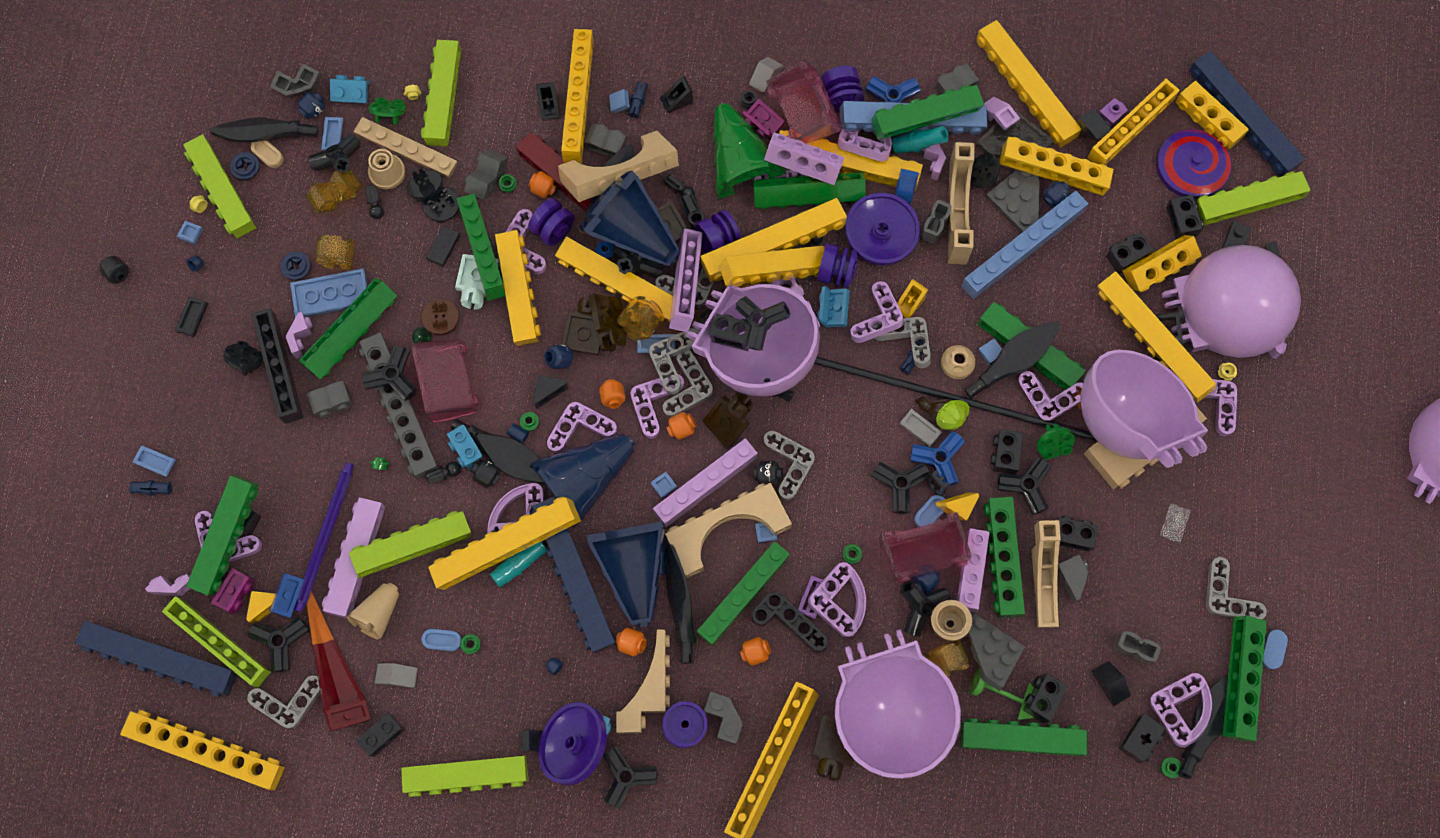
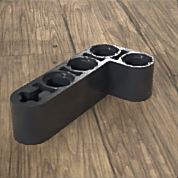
(792, 625)

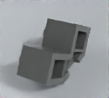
(304, 82)
(490, 167)
(723, 708)

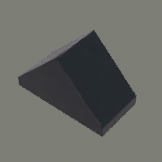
(678, 95)
(547, 100)
(1093, 125)
(547, 389)
(1112, 683)

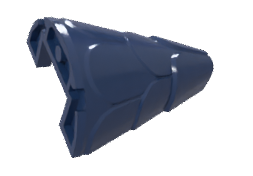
(631, 221)
(585, 470)
(632, 567)

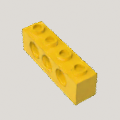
(1210, 106)
(1136, 273)

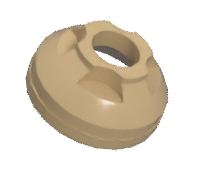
(956, 370)

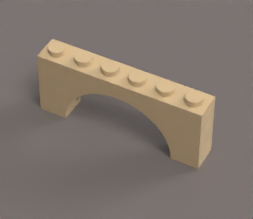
(587, 181)
(959, 233)
(1119, 469)
(758, 505)

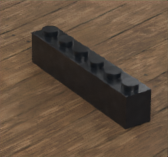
(277, 366)

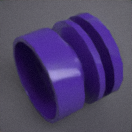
(842, 85)
(718, 231)
(837, 265)

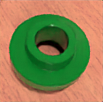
(507, 178)
(532, 426)
(379, 463)
(852, 547)
(470, 637)
(1165, 767)

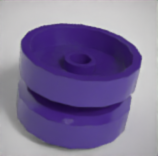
(551, 222)
(692, 715)

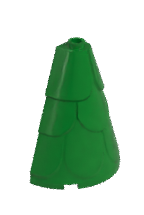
(738, 152)

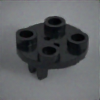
(985, 171)
(424, 184)
(434, 209)
(243, 357)

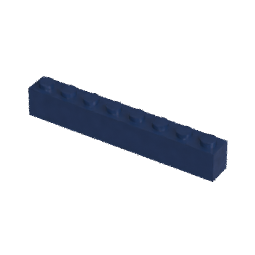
(1262, 131)
(578, 587)
(156, 658)

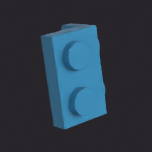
(349, 89)
(833, 307)
(465, 446)

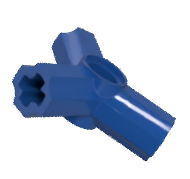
(902, 91)
(947, 449)

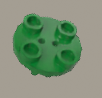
(387, 108)
(1055, 442)

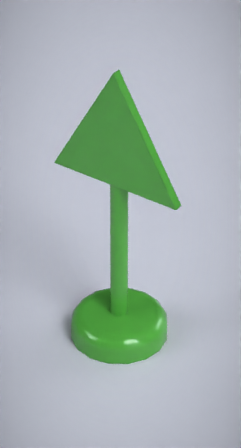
(977, 686)

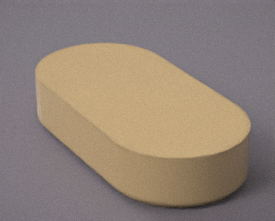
(267, 153)

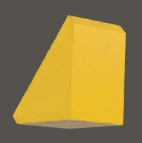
(912, 298)
(962, 504)
(259, 606)

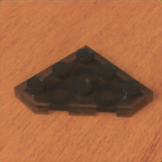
(1023, 129)

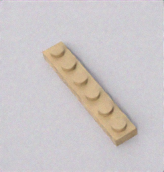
(405, 147)

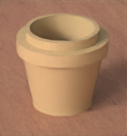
(387, 175)
(951, 611)

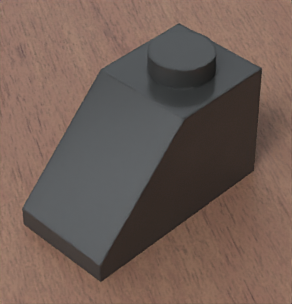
(1073, 576)

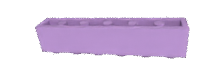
(685, 280)
(705, 483)
(361, 531)

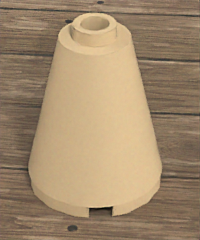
(375, 611)

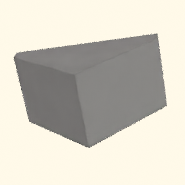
(764, 71)
(396, 675)

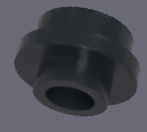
(748, 95)

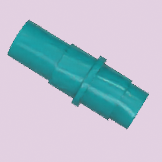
(920, 140)
(516, 564)

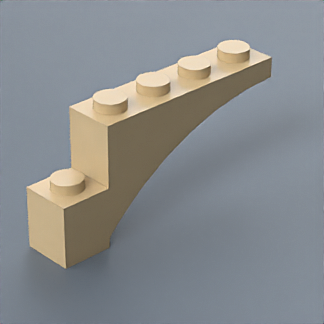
(1045, 572)
(652, 693)

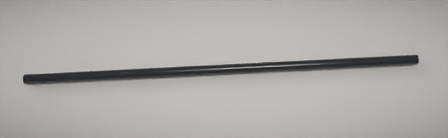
(945, 395)

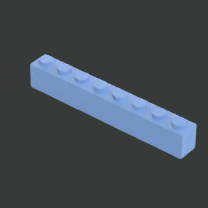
(858, 115)
(1024, 245)

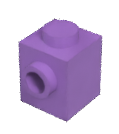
(1113, 112)

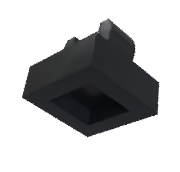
(531, 740)

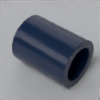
(518, 433)

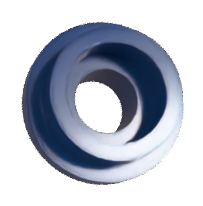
(609, 253)

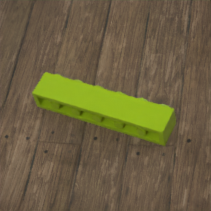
(442, 93)
(219, 185)
(1252, 198)
(409, 544)
(216, 641)
(464, 775)

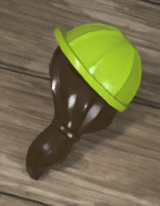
(946, 412)

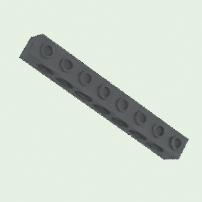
(377, 345)

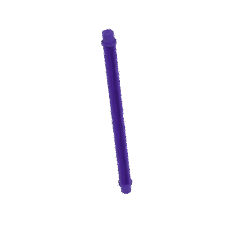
(323, 537)

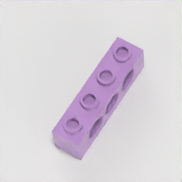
(804, 158)
(972, 574)

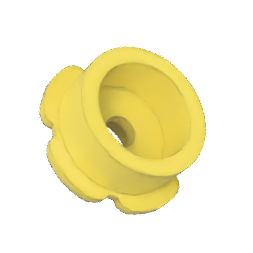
(412, 92)
(198, 204)
(1229, 367)

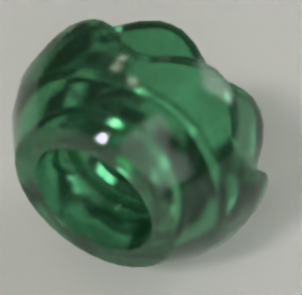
(421, 335)

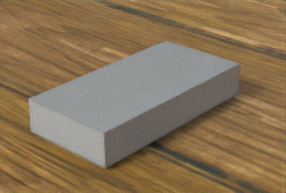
(920, 428)

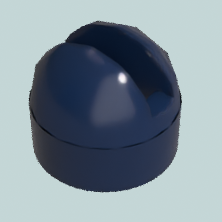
(195, 263)
(554, 666)

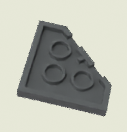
(1017, 199)
(993, 651)

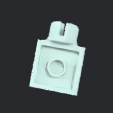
(470, 283)

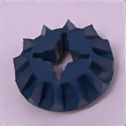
(236, 165)
(298, 258)

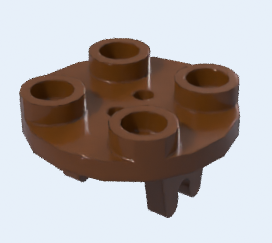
(440, 325)

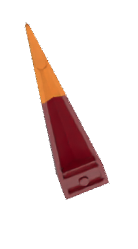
(339, 692)

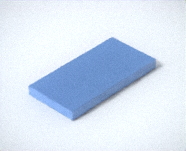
(327, 292)

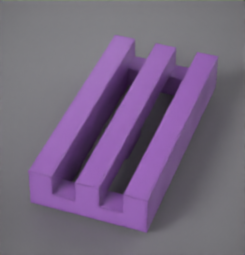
(807, 613)

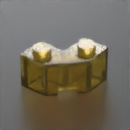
(327, 195)

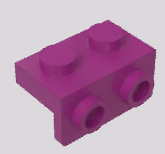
(764, 119)
(233, 591)

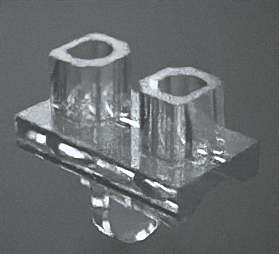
(1175, 523)

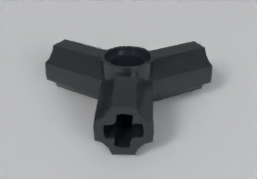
(335, 155)
(631, 262)
(771, 316)
(380, 377)
(1034, 475)
(900, 495)
(920, 605)
(279, 654)
(618, 765)

